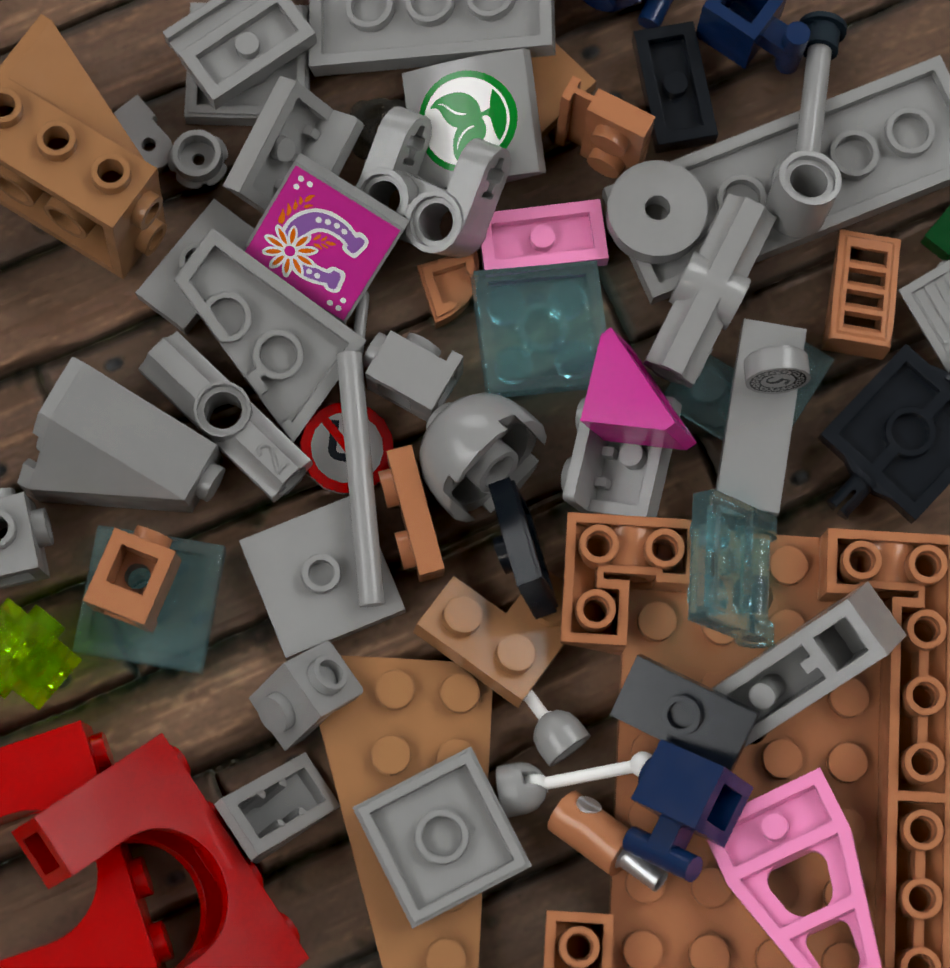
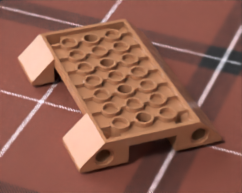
(873, 737)

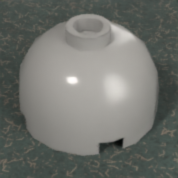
(475, 445)

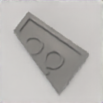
(267, 329)

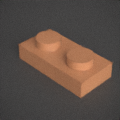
(404, 488)

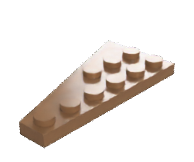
(398, 727)

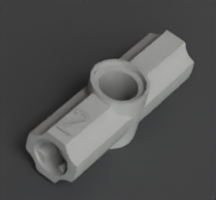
(710, 290)
(199, 389)

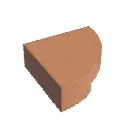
(448, 286)

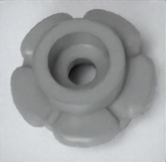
(193, 144)

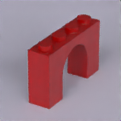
(157, 803)
(118, 923)

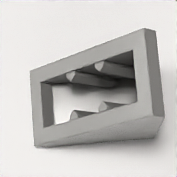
(277, 807)

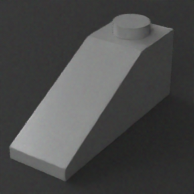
(814, 659)

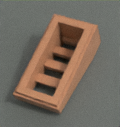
(855, 339)

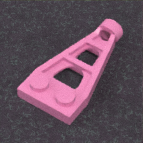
(780, 829)

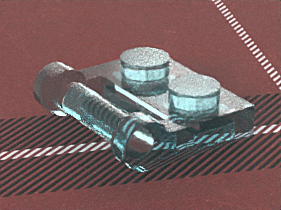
(731, 568)

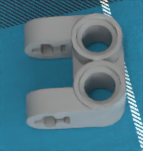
(470, 195)

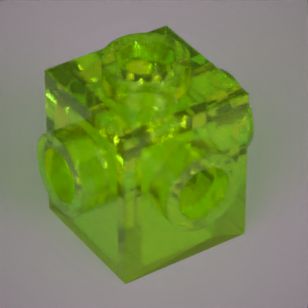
(31, 654)

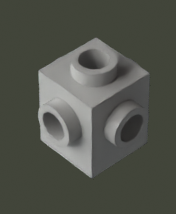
(22, 539)

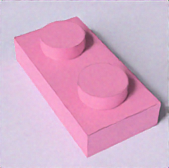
(546, 236)

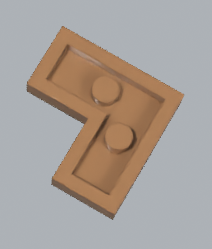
(494, 646)

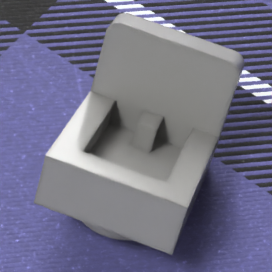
(305, 693)

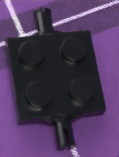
(895, 437)

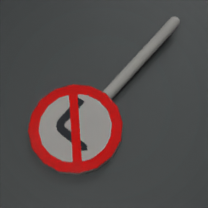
(324, 433)

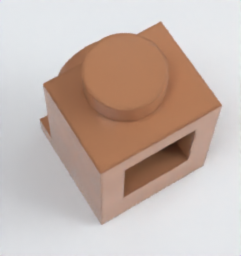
(109, 587)

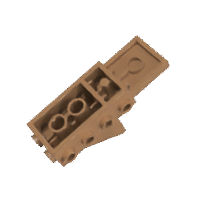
(71, 159)

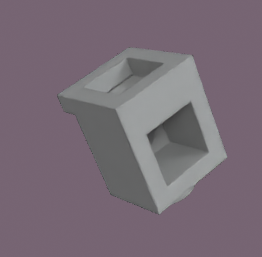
(411, 372)

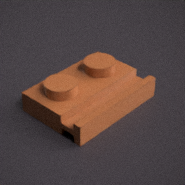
(606, 127)

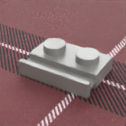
(238, 43)

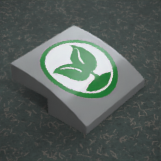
(482, 99)

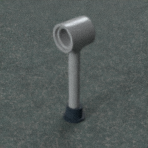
(807, 168)

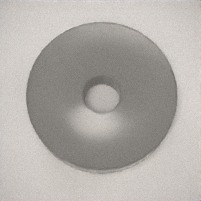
(664, 185)

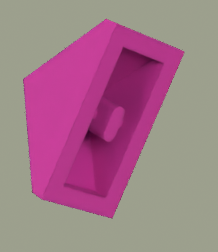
(626, 401)

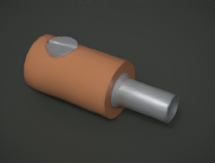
(600, 838)

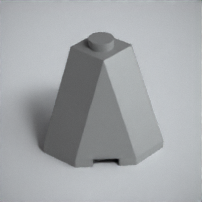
(116, 449)

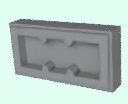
(160, 289)

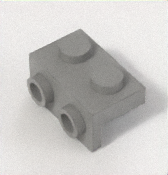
(290, 125)
(614, 475)

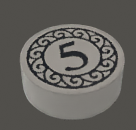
(776, 369)

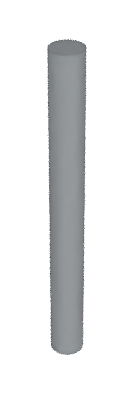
(360, 479)

